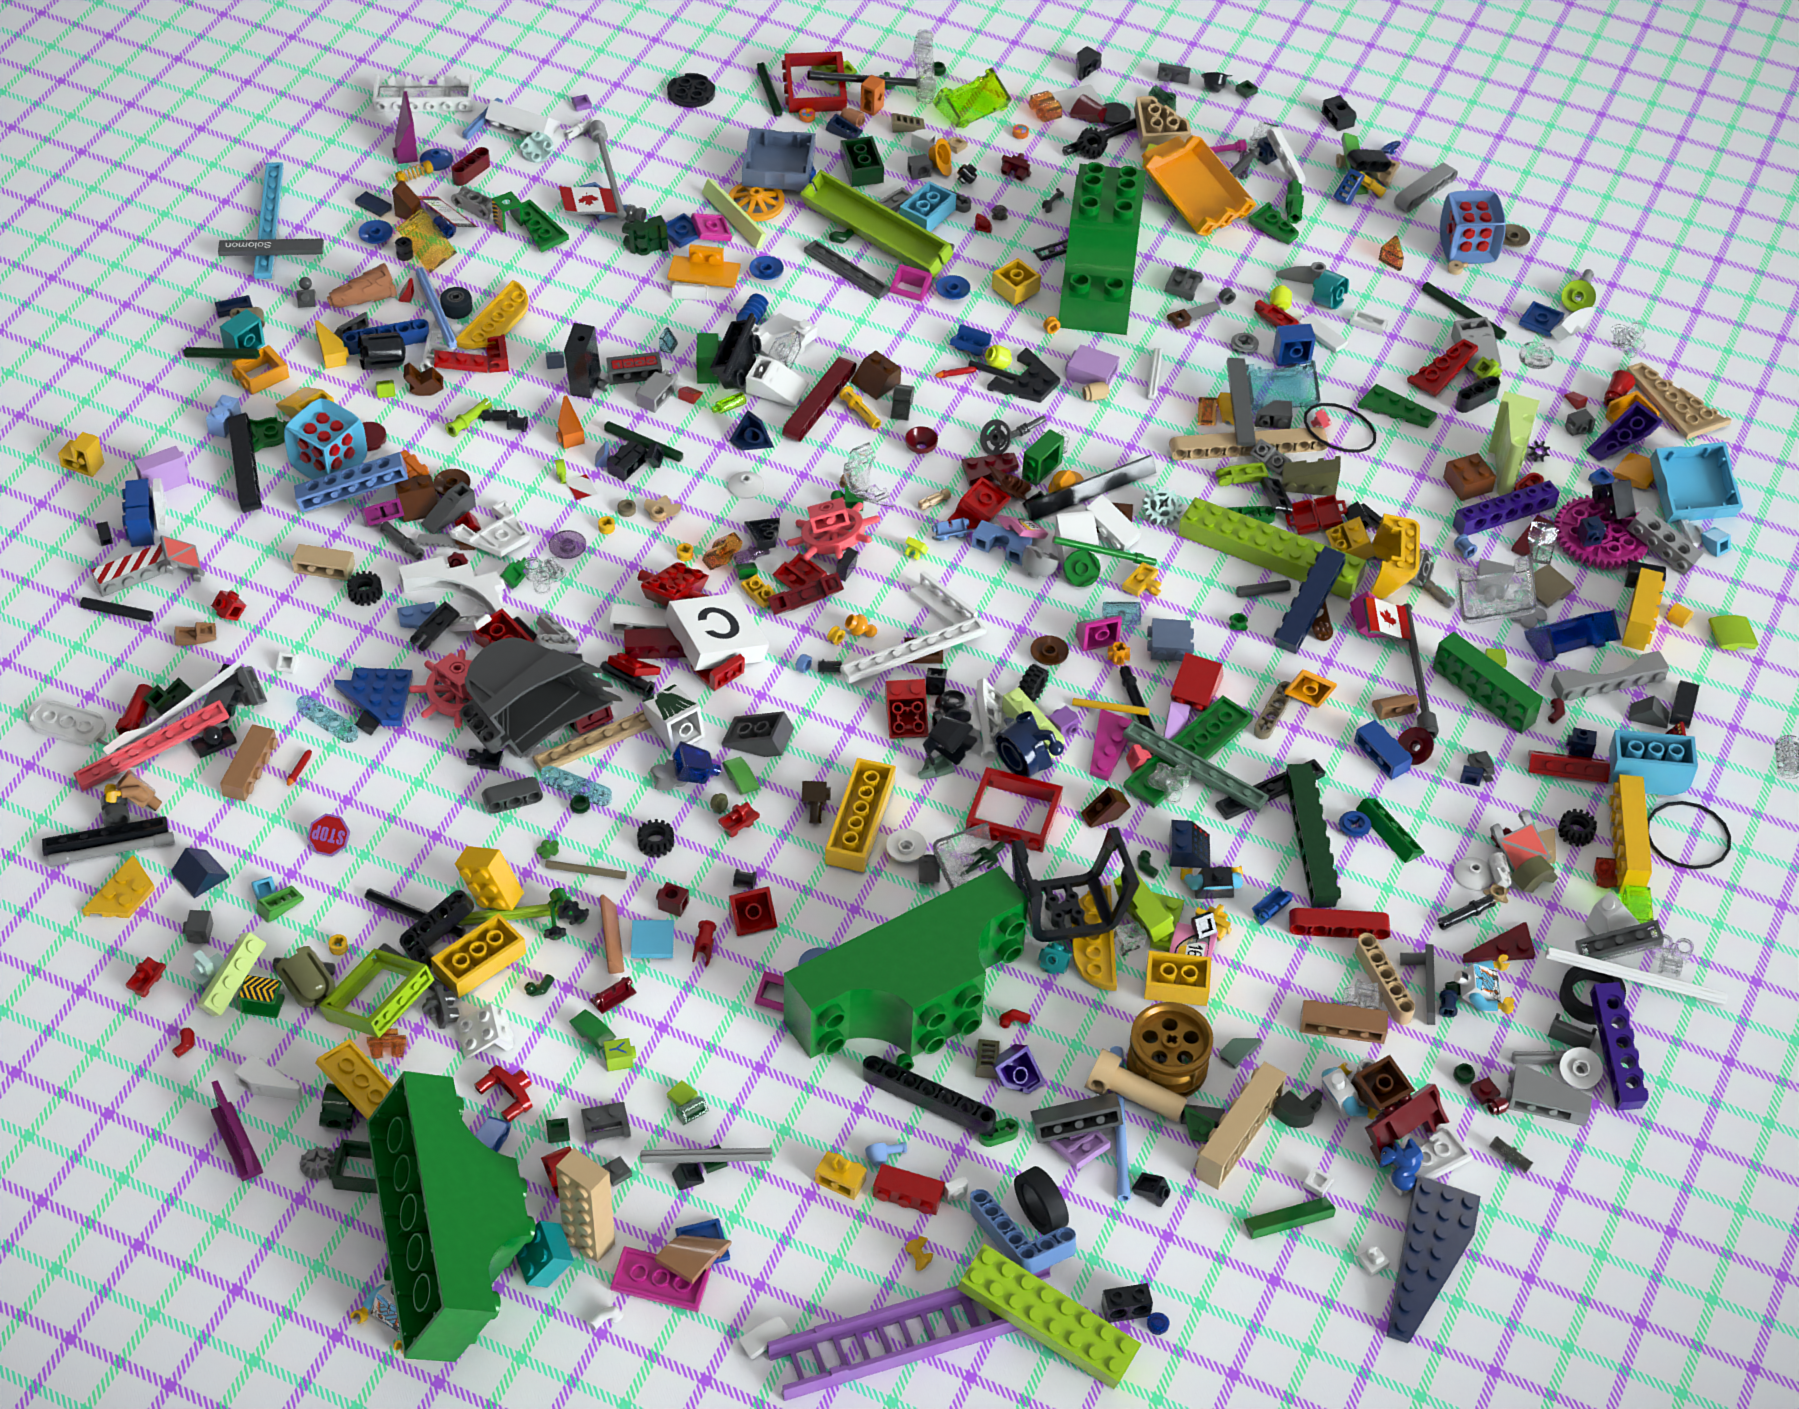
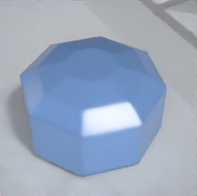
(803, 663)

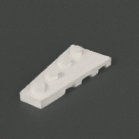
(1440, 1155)

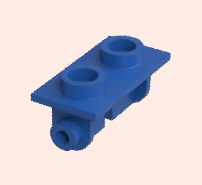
(1271, 904)

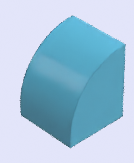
(1716, 541)

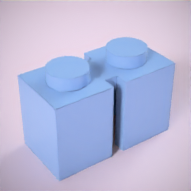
(218, 417)

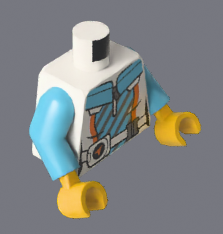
(1481, 985)
(1343, 1094)
(382, 1306)

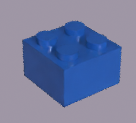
(1293, 344)

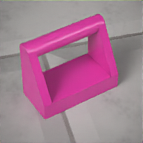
(912, 277)
(766, 979)

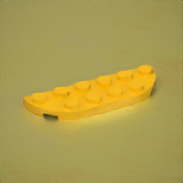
(496, 318)
(1095, 954)

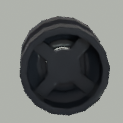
(404, 248)

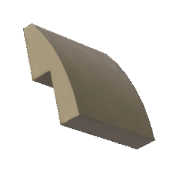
(1551, 585)

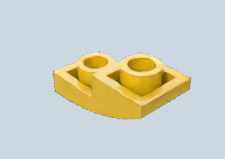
(757, 590)

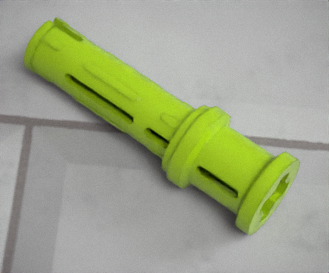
(463, 421)

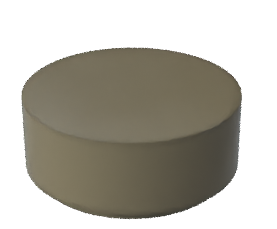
(626, 508)

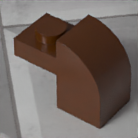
(423, 383)

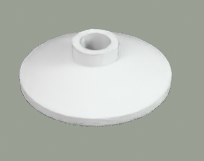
(746, 485)
(906, 839)
(1473, 873)
(1585, 1059)

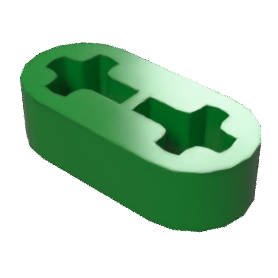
(1001, 1135)

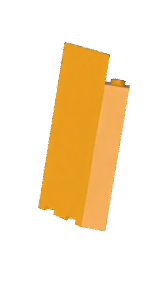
(1197, 183)

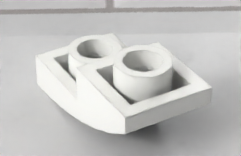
(756, 1340)

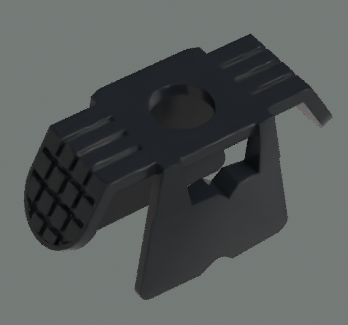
(951, 734)

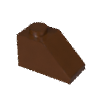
(405, 201)
(1106, 807)

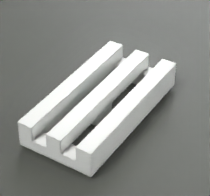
(1369, 322)

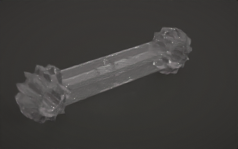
(924, 66)

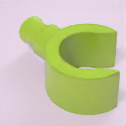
(561, 470)

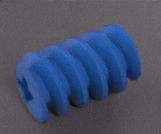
(755, 304)

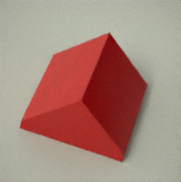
(752, 911)

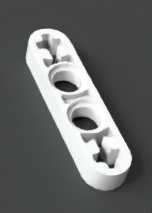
(1285, 155)

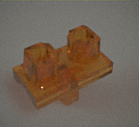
(396, 1042)

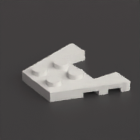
(498, 537)

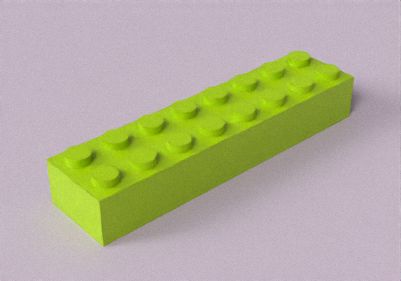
(1049, 1316)

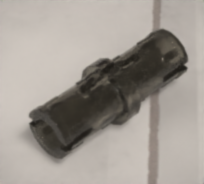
(1511, 1154)

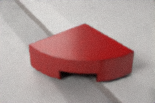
(982, 223)

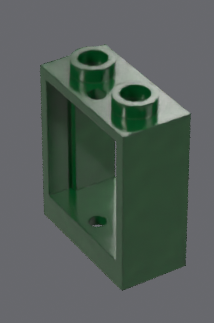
(352, 1149)

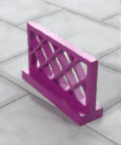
(234, 1136)

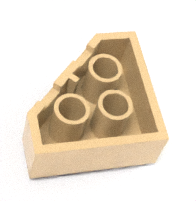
(1158, 122)

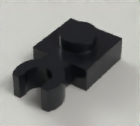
(486, 760)

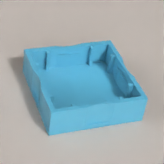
(1696, 482)

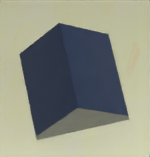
(198, 871)

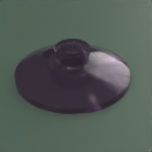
(567, 544)

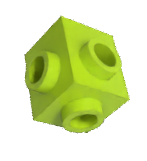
(1487, 368)

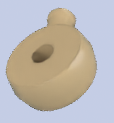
(1456, 267)

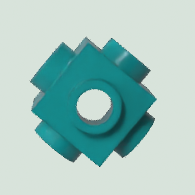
(1061, 955)

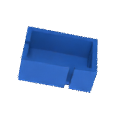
(138, 513)

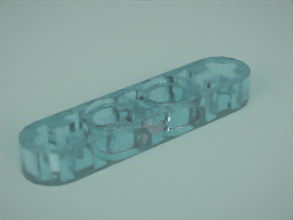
(325, 720)
(578, 783)

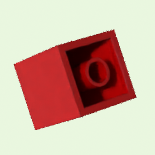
(1197, 682)

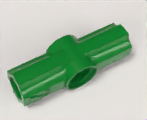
(1294, 201)

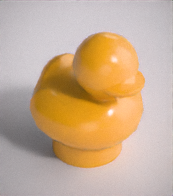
(858, 625)

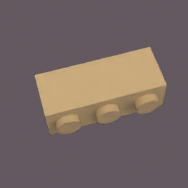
(323, 562)

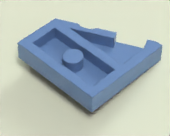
(415, 615)

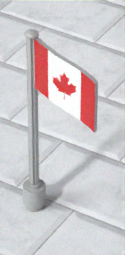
(594, 199)

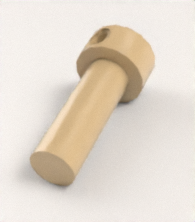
(1109, 1075)

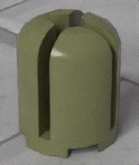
(306, 977)

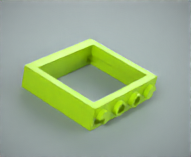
(394, 1005)

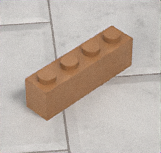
(248, 762)
(1344, 1021)

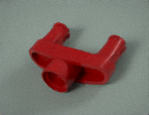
(513, 1084)

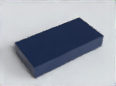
(373, 204)
(224, 307)

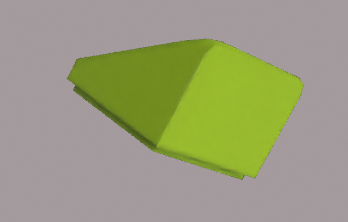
(385, 389)

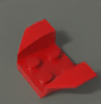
(980, 503)

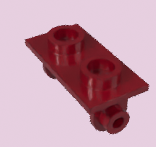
(613, 995)

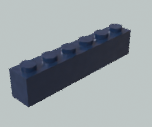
(1310, 599)

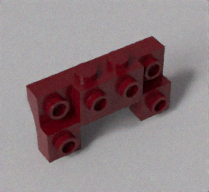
(1404, 1116)

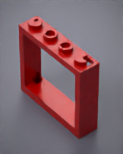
(818, 104)
(1022, 786)

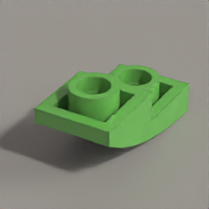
(741, 774)

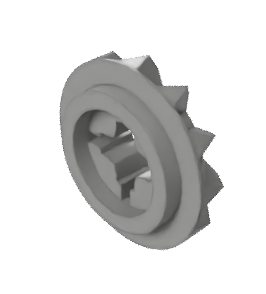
(1241, 338)
(308, 1166)

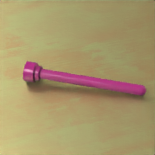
(1239, 146)

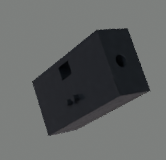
(582, 360)

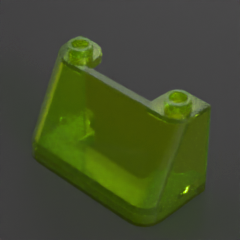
(973, 99)

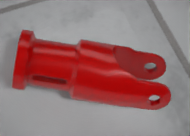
(704, 940)

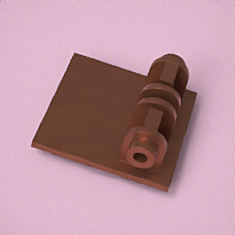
(1011, 483)

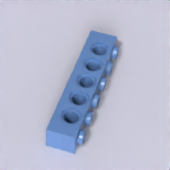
(350, 482)

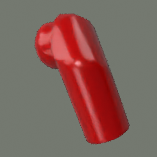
(1013, 1015)

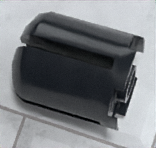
(381, 350)

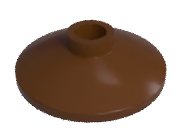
(449, 478)
(1049, 650)

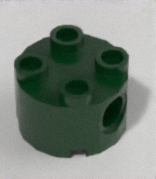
(336, 1109)

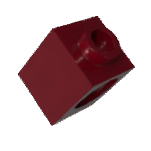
(673, 899)

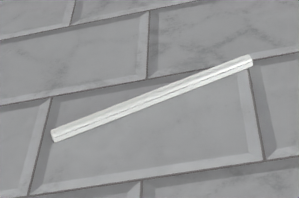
(1636, 975)

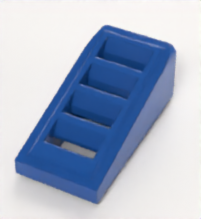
(1341, 189)

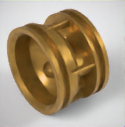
(1178, 1032)

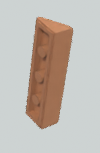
(611, 935)

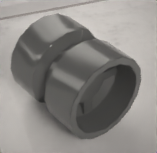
(116, 812)

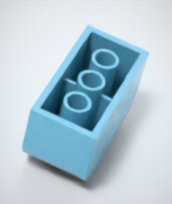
(1662, 759)

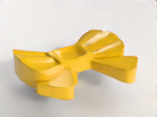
(915, 1248)

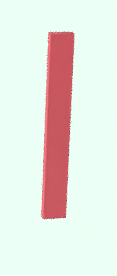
(150, 745)

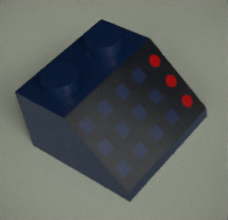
(1188, 845)

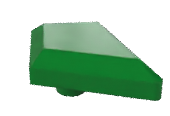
(1198, 1125)

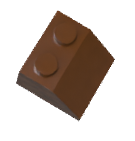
(877, 375)
(416, 497)
(1381, 1084)

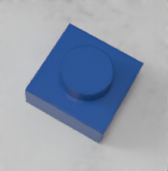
(1600, 477)

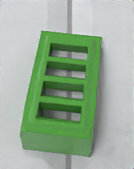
(266, 906)

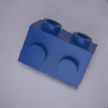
(971, 340)

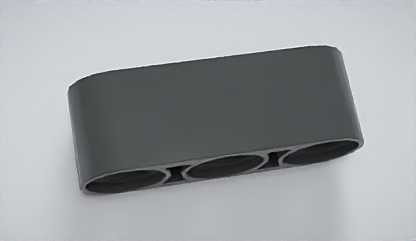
(512, 795)

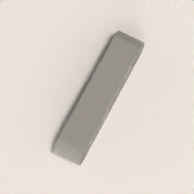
(1425, 187)

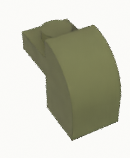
(1533, 873)

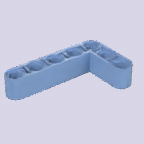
(1013, 1243)

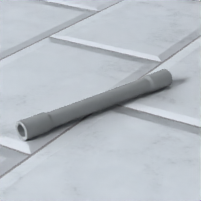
(67, 857)

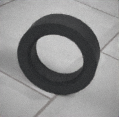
(1571, 1004)
(1041, 1200)

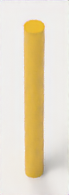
(1110, 706)

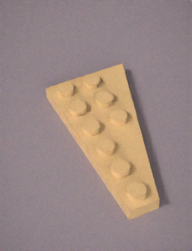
(1677, 404)

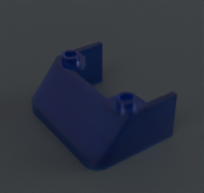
(1573, 633)

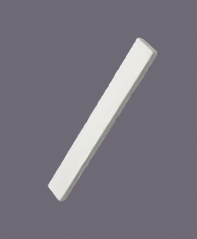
(912, 650)

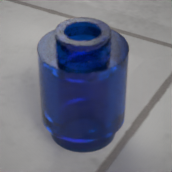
(445, 226)

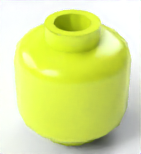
(1281, 297)
(998, 356)

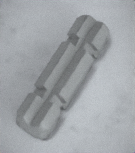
(1439, 593)

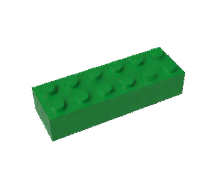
(1487, 682)

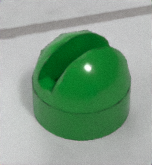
(905, 1061)

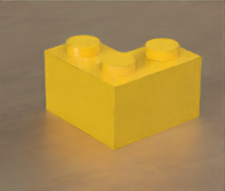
(82, 455)

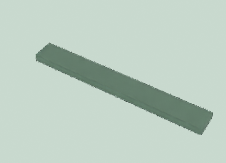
(1200, 767)

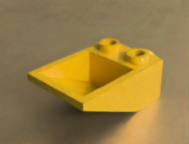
(299, 400)

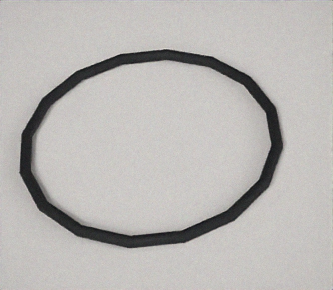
(1332, 446)
(1703, 808)

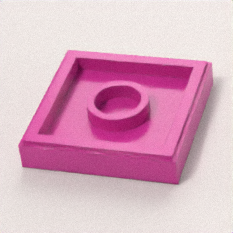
(711, 227)

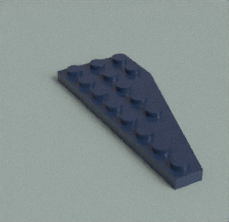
(1435, 1238)

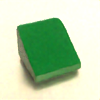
(746, 570)

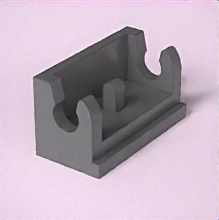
(1570, 1034)

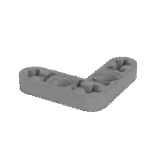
(556, 635)

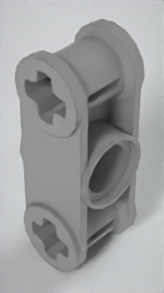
(473, 202)

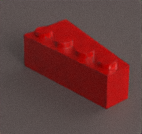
(499, 628)

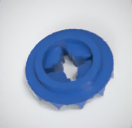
(1352, 817)

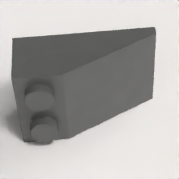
(759, 734)

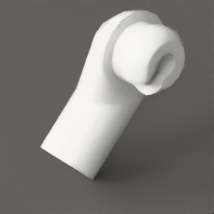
(603, 1314)

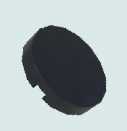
(1116, 113)

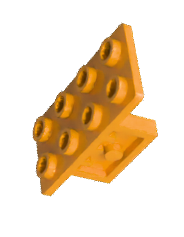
(704, 266)

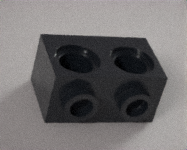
(1126, 1303)

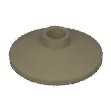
(1516, 236)

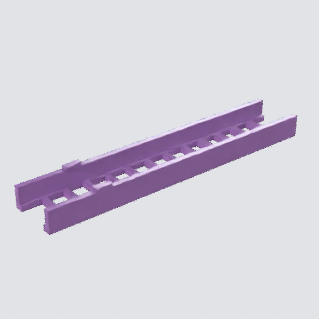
(877, 1320)

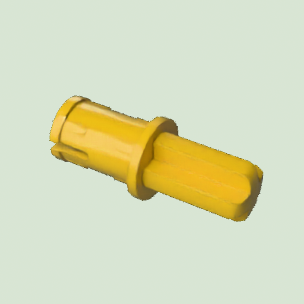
(1372, 185)

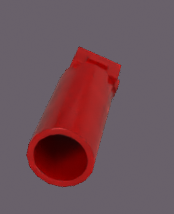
(135, 710)

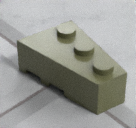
(1312, 477)

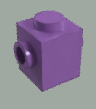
(1065, 721)

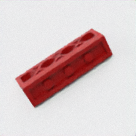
(1568, 766)

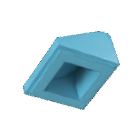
(263, 887)

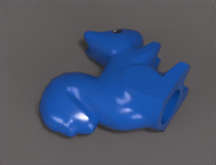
(1407, 1162)

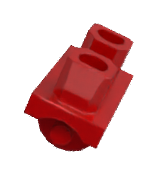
(738, 818)
(145, 976)

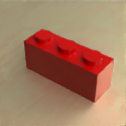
(908, 1189)

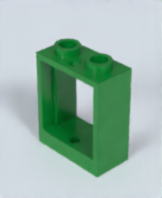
(1042, 457)

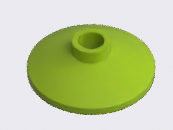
(1578, 288)

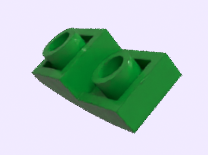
(591, 1026)

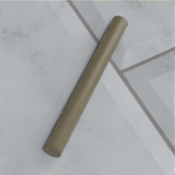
(586, 869)

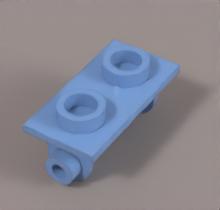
(958, 528)

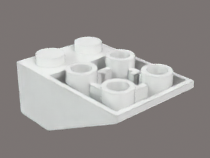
(775, 382)

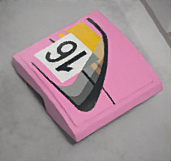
(1023, 527)
(1186, 943)

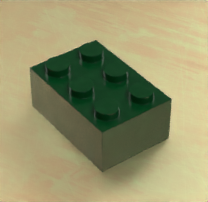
(862, 161)

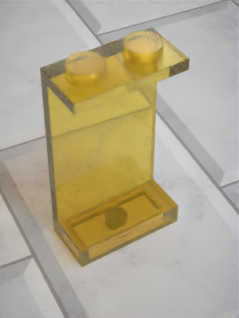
(427, 240)

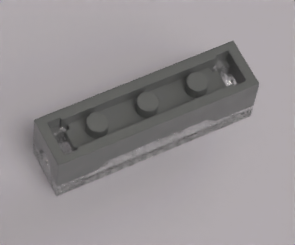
(1621, 941)

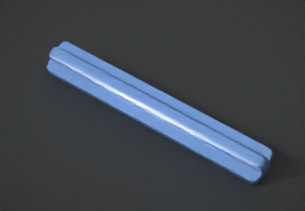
(477, 123)

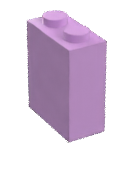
(1091, 366)
(166, 465)

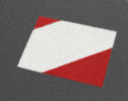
(581, 487)

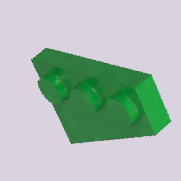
(1272, 223)

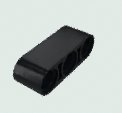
(1368, 160)
(1477, 394)
(1684, 703)

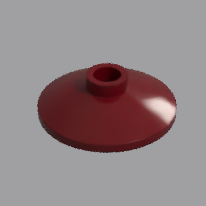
(1417, 736)

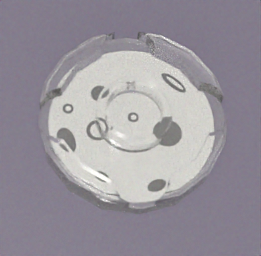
(1536, 355)

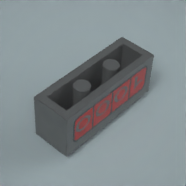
(632, 367)

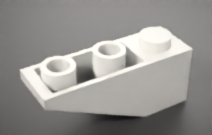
(262, 1080)

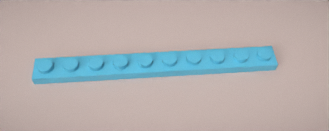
(269, 216)

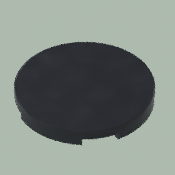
(691, 90)

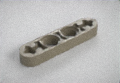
(1272, 709)

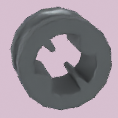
(1227, 296)

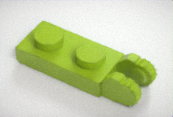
(1241, 473)

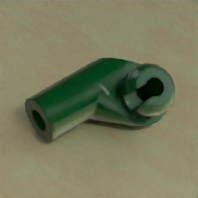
(1144, 864)
(539, 989)

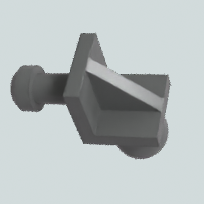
(306, 297)

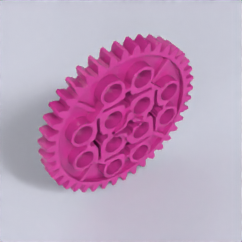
(1617, 543)

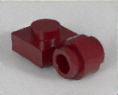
(1488, 1093)

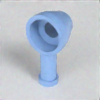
(878, 1152)

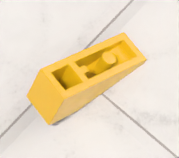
(331, 347)

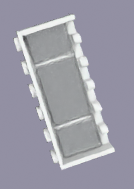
(424, 95)

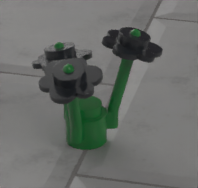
(567, 909)

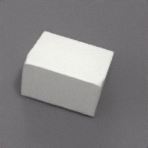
(287, 662)

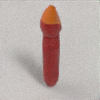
(954, 372)
(299, 767)

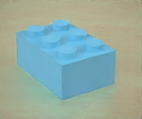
(929, 206)

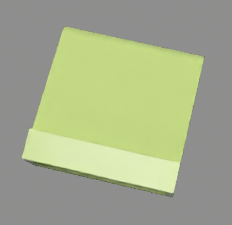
(1512, 437)

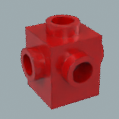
(228, 605)

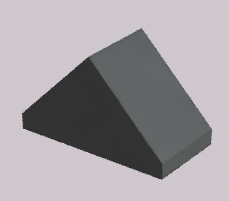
(1649, 712)

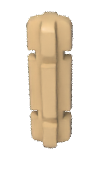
(934, 499)

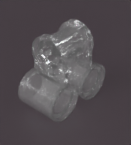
(1629, 338)
(543, 573)
(1171, 780)
(1672, 955)
(1363, 995)

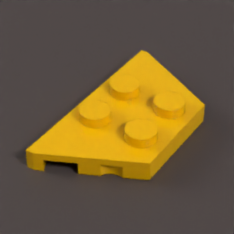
(122, 893)

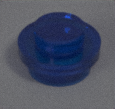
(1158, 1323)

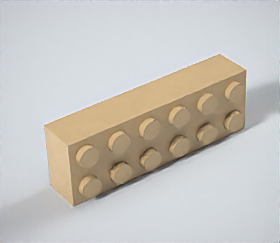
(1240, 1125)
(585, 1205)

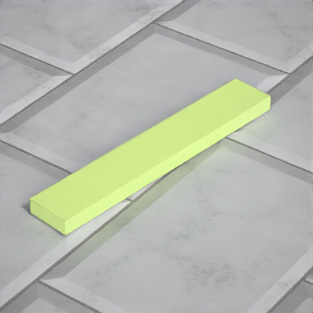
(733, 213)

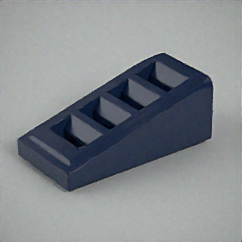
(839, 125)

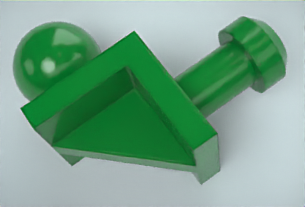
(850, 499)

